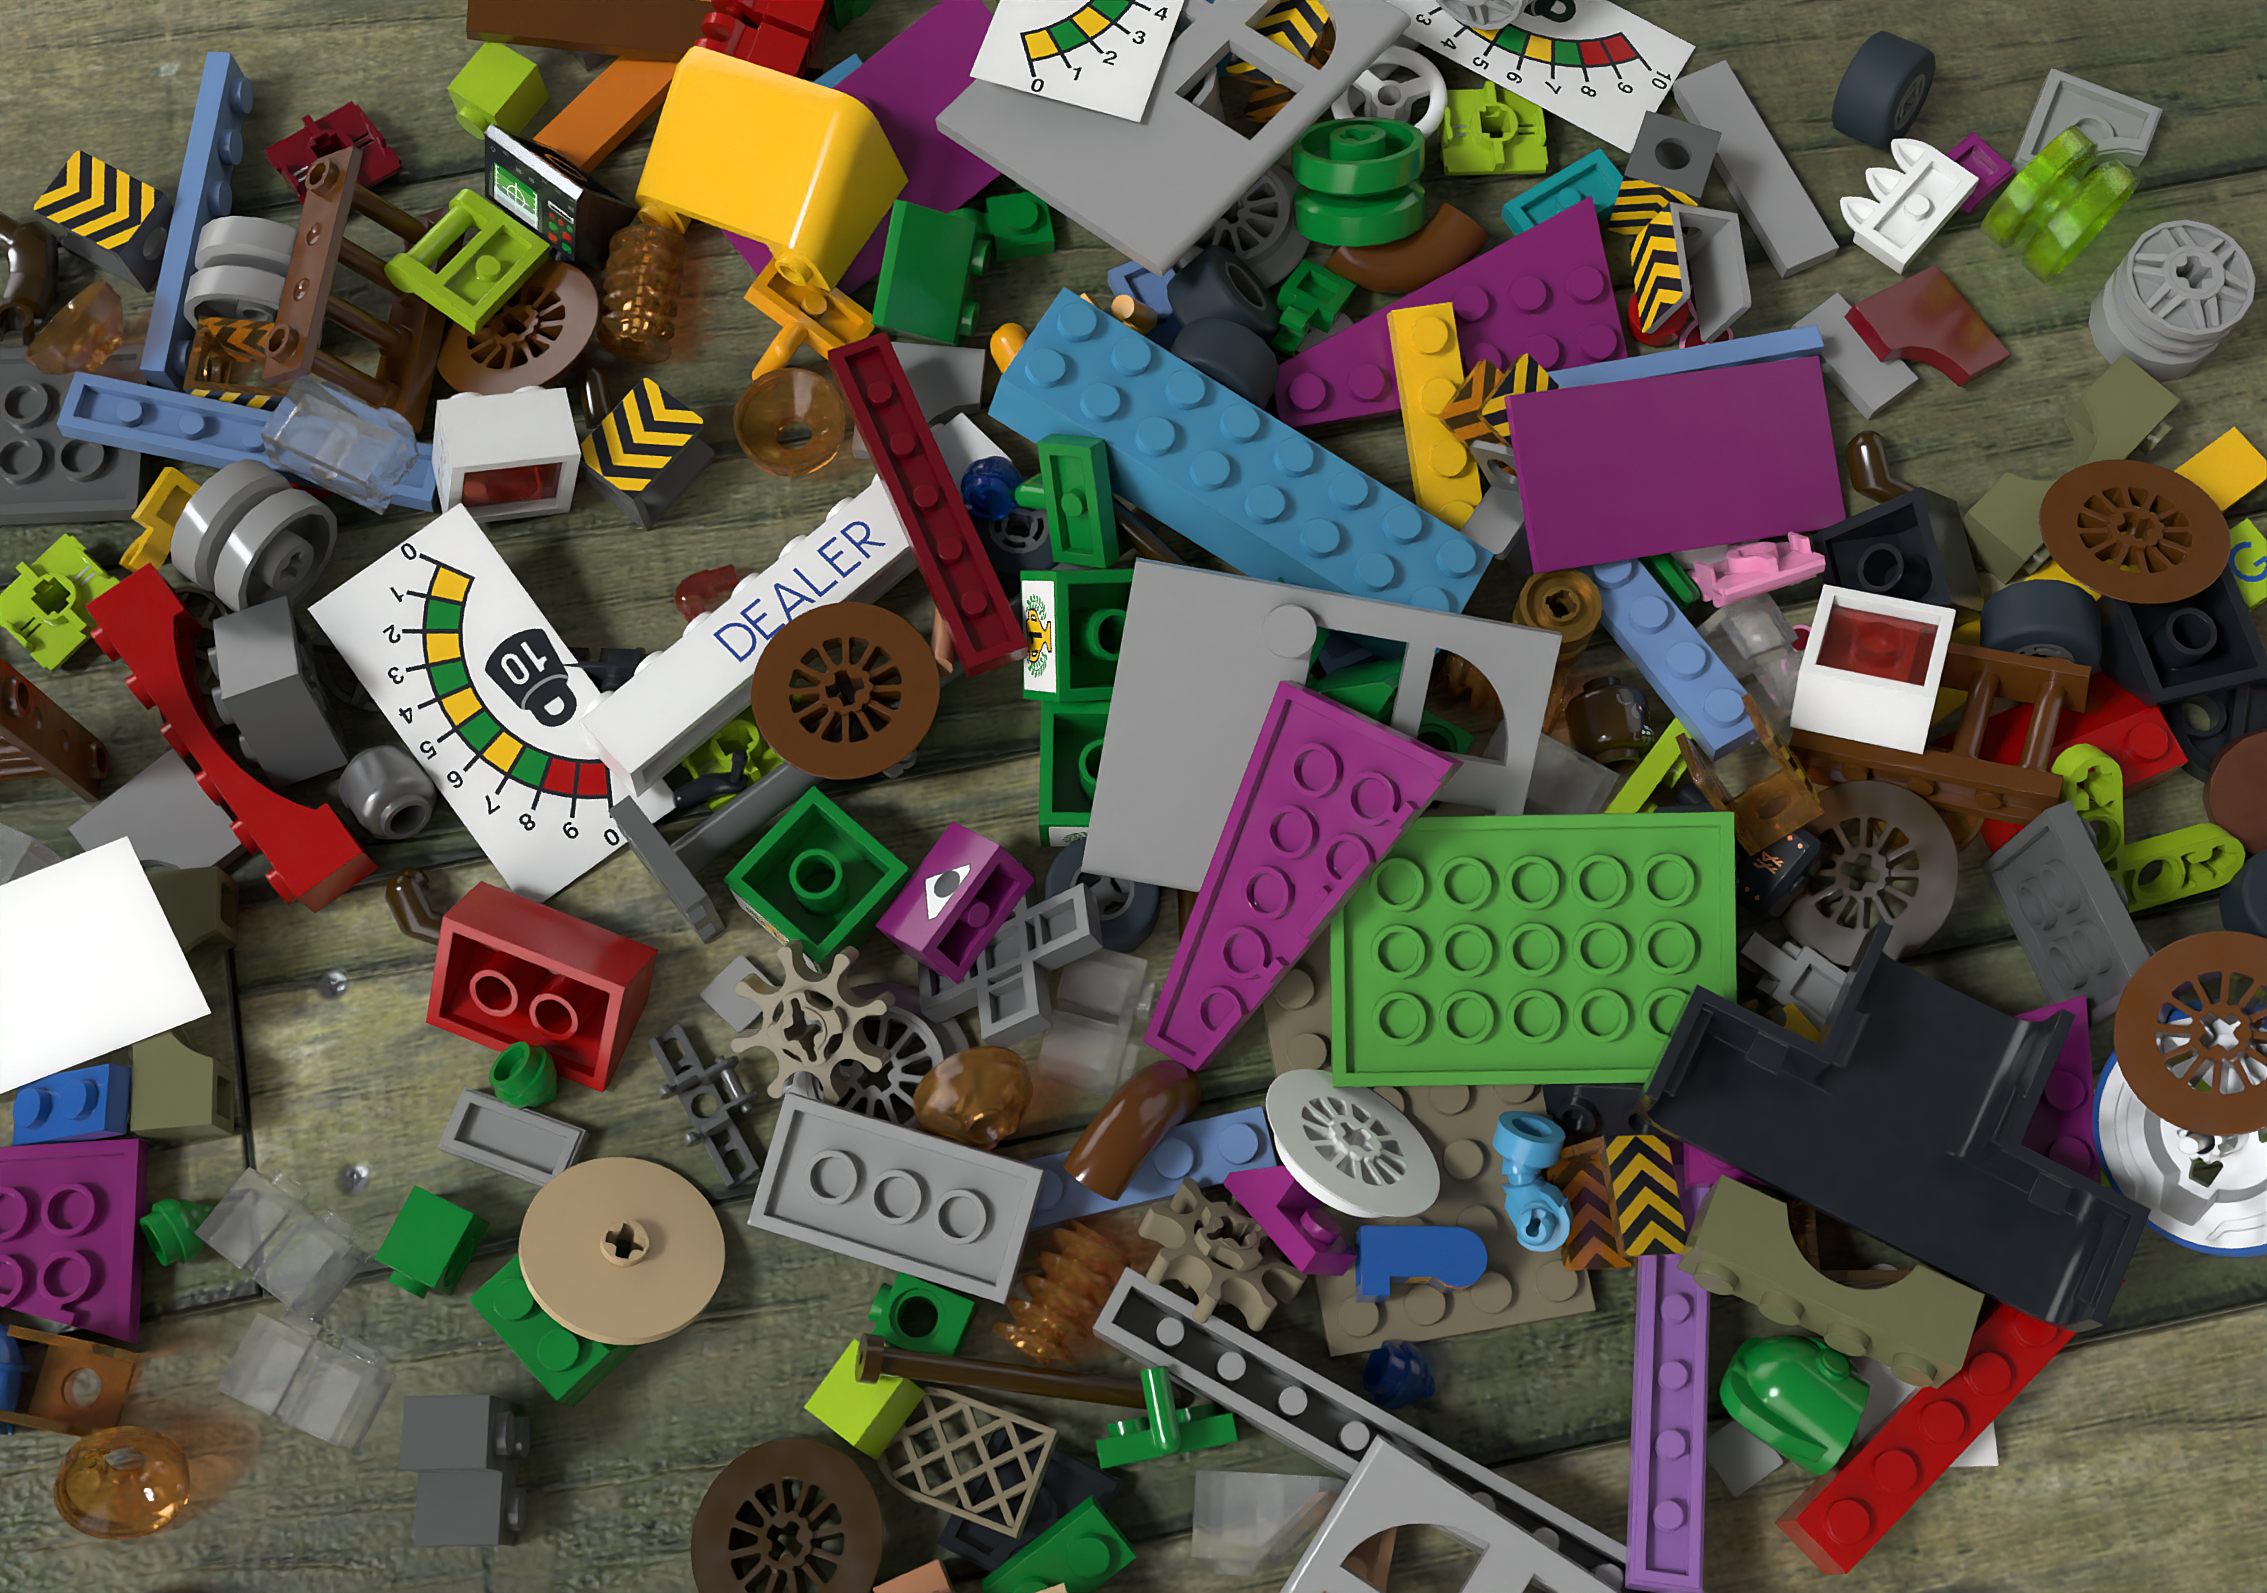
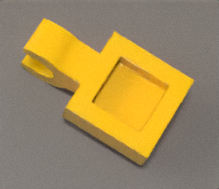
(159, 516)

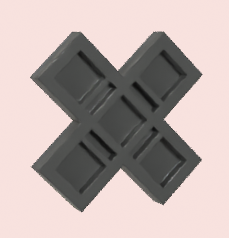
(1012, 970)

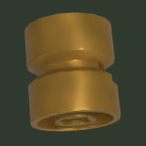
(1561, 603)

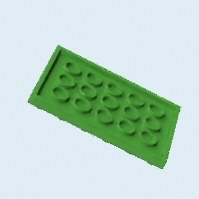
(1530, 948)

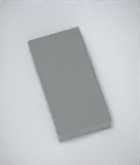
(1852, 364)
(511, 1139)

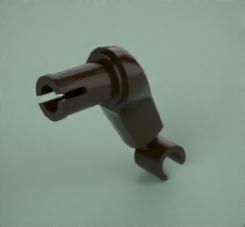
(32, 276)

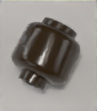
(1610, 724)

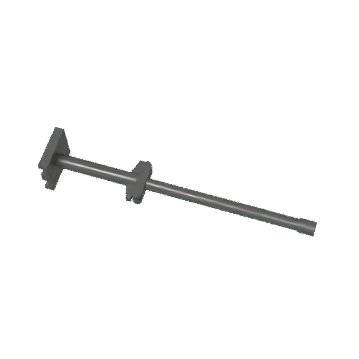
(678, 863)

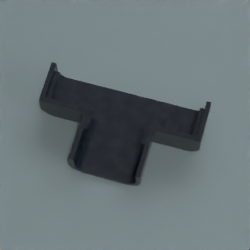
(1905, 1132)

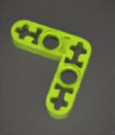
(2124, 862)

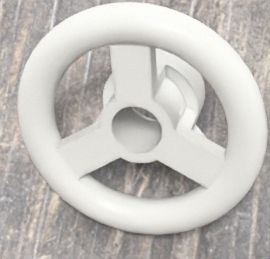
(1397, 94)

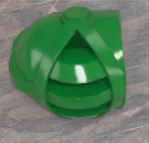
(1796, 1397)

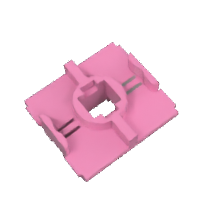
(1756, 569)

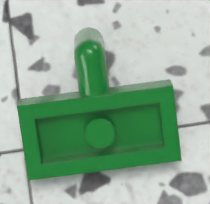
(1077, 499)
(1171, 1429)
(1076, 1551)

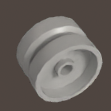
(241, 270)
(253, 537)

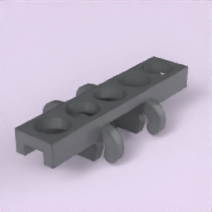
(722, 1117)

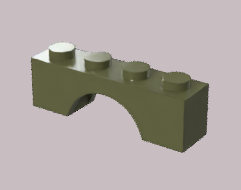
(2107, 423)
(173, 1085)
(1747, 1250)

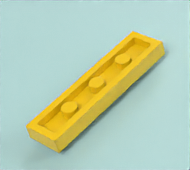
(1427, 378)

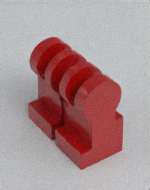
(784, 33)

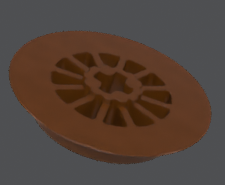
(554, 311)
(2180, 547)
(847, 627)
(2142, 1028)

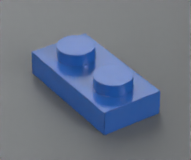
(73, 1106)

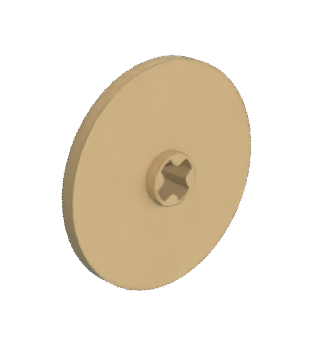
(572, 1260)

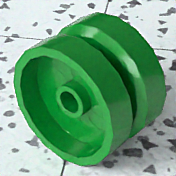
(1358, 181)

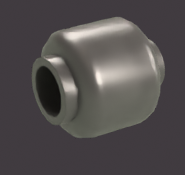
(388, 792)

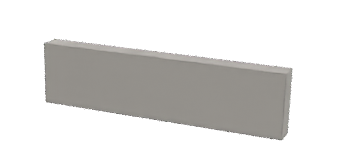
(1756, 170)

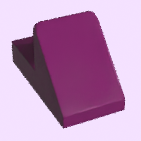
(1292, 1219)

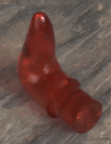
(701, 587)

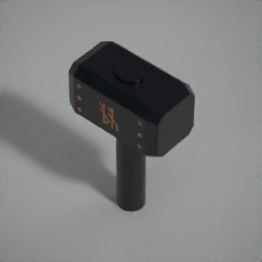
(1774, 874)

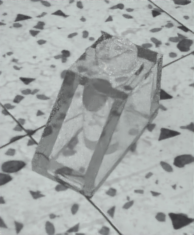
(1257, 1516)

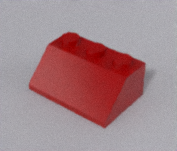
(2112, 721)
(541, 979)

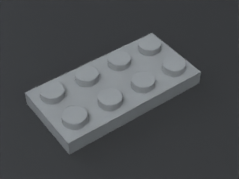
(897, 1197)

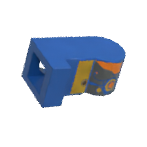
(1431, 1255)

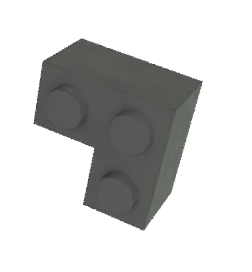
(275, 693)
(465, 1468)

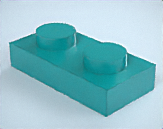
(1586, 177)

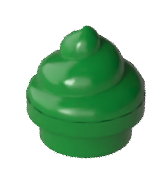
(524, 1076)
(172, 1229)

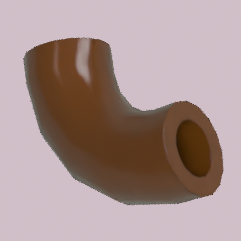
(1414, 261)
(1133, 1126)

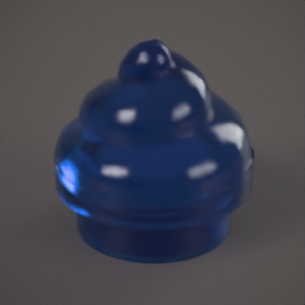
(990, 487)
(1398, 1375)

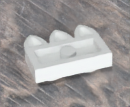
(1910, 204)

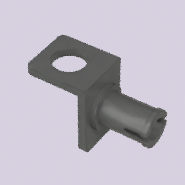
(1499, 517)

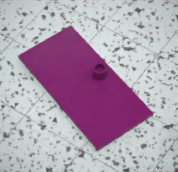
(906, 91)
(1674, 462)

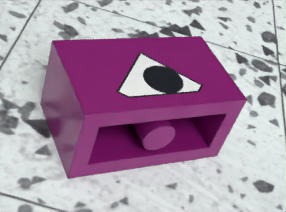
(955, 902)

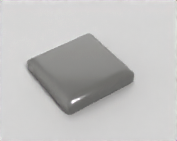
(721, 996)
(1740, 1457)

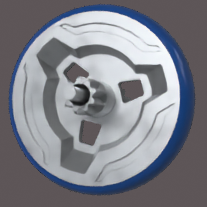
(2156, 1159)

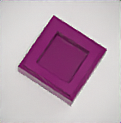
(1985, 164)

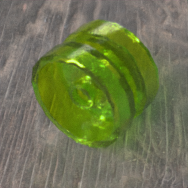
(2054, 199)

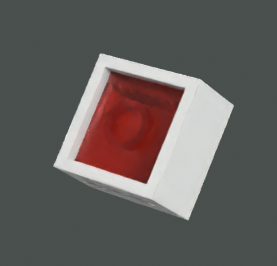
(506, 453)
(1872, 668)

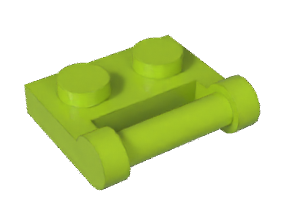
(482, 273)

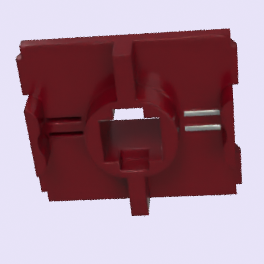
(329, 134)

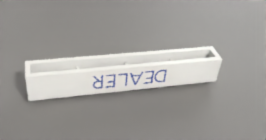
(708, 674)

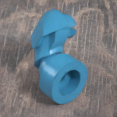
(1534, 1206)

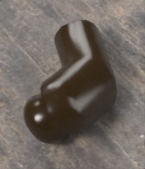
(592, 388)
(1870, 468)
(410, 906)

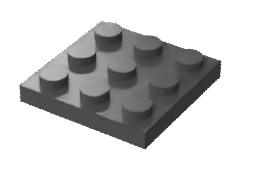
(56, 475)
(2068, 912)

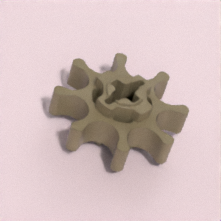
(818, 998)
(1219, 1256)

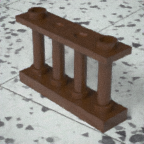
(414, 328)
(45, 740)
(1959, 778)

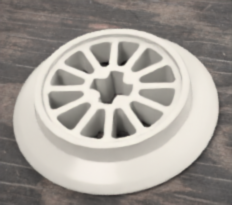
(1350, 1146)

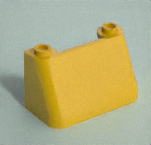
(769, 164)

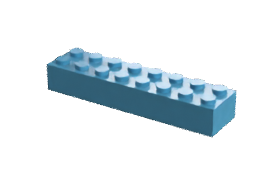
(1230, 469)

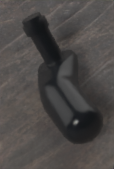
(712, 785)

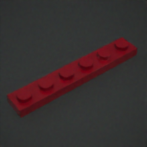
(928, 505)

